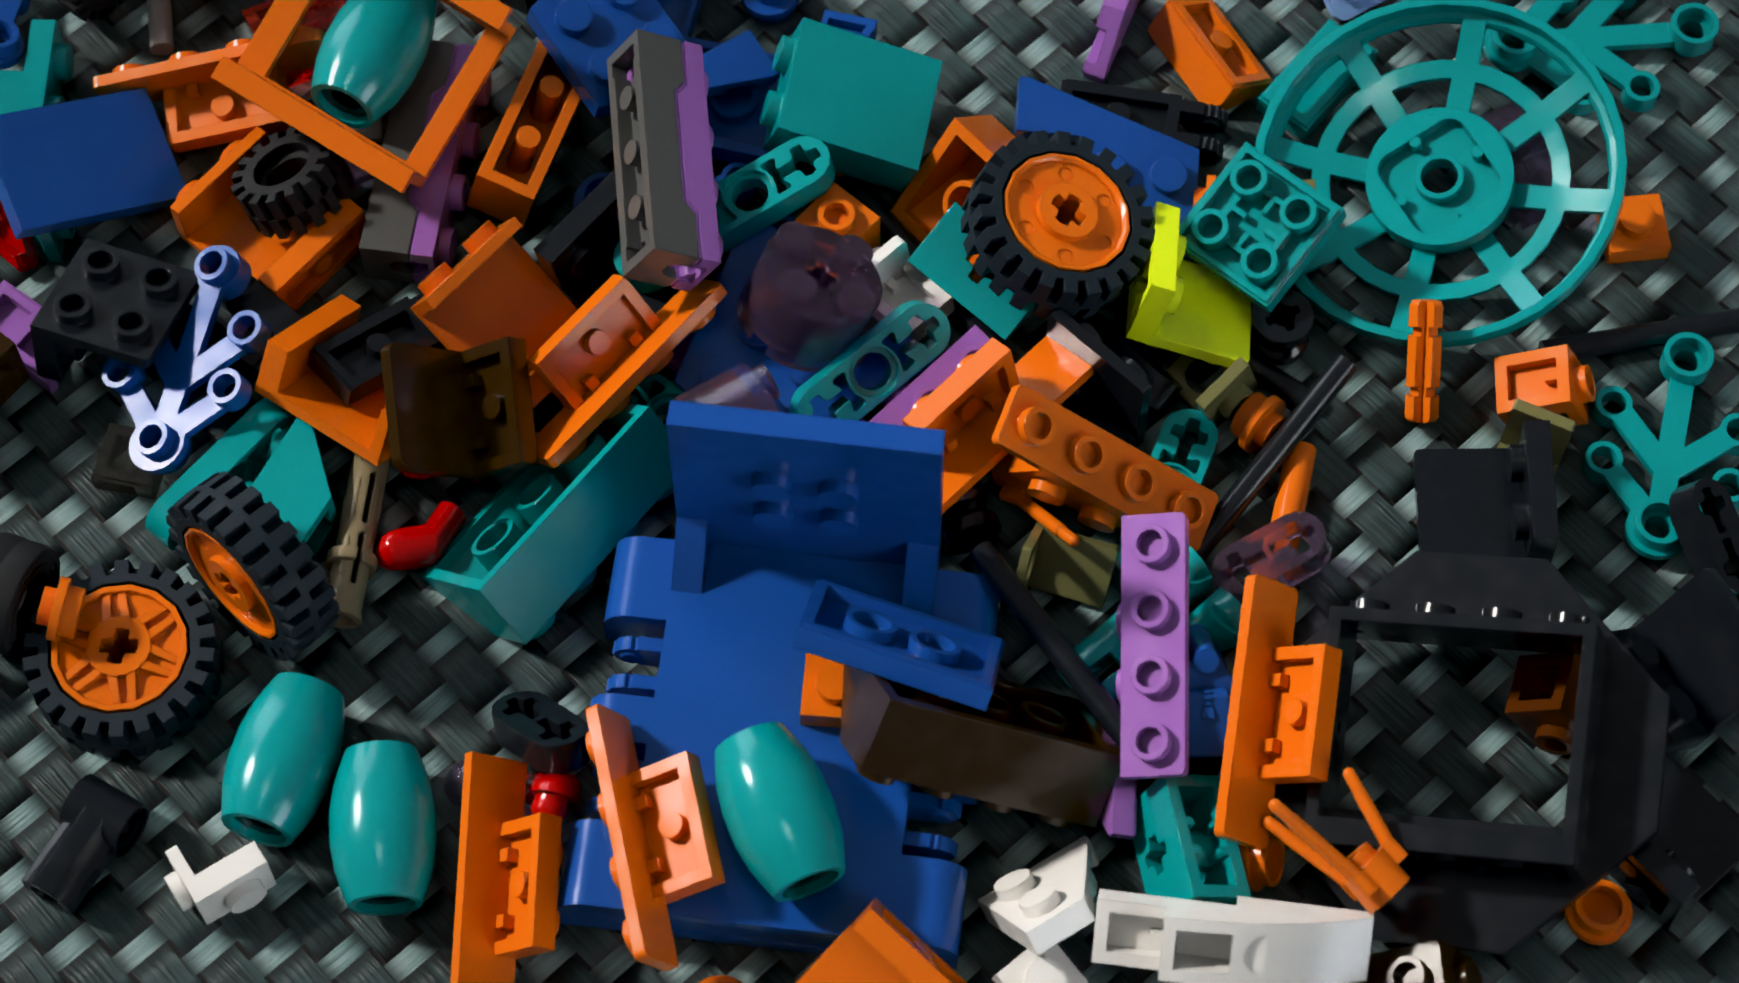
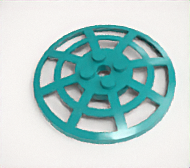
(1448, 139)

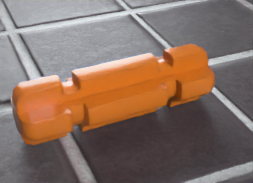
(1423, 361)

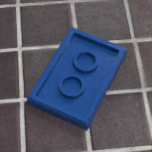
(84, 163)
(900, 644)

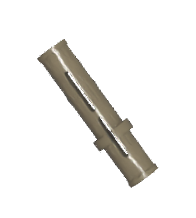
(352, 556)

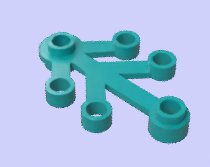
(1599, 40)
(1663, 458)

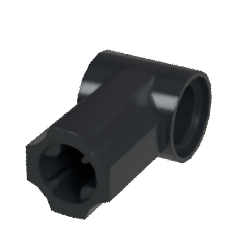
(93, 828)

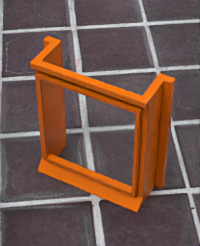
(251, 81)

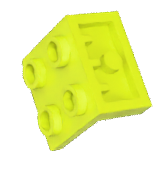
(1184, 304)

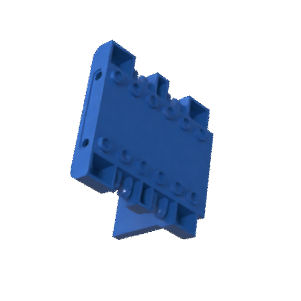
(758, 519)

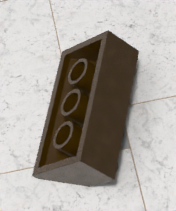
(1021, 754)

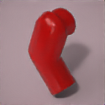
(420, 544)
(551, 793)

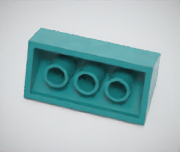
(555, 527)

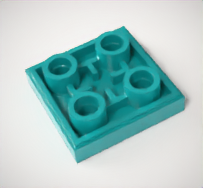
(1259, 227)

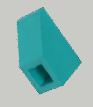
(299, 485)

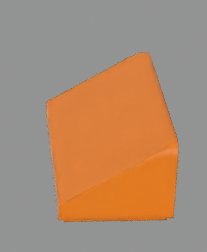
(1208, 53)

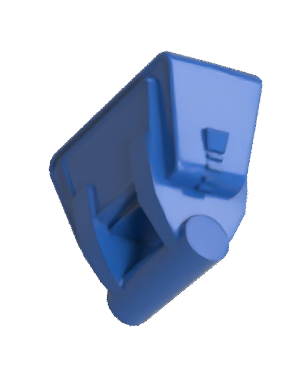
(1208, 695)

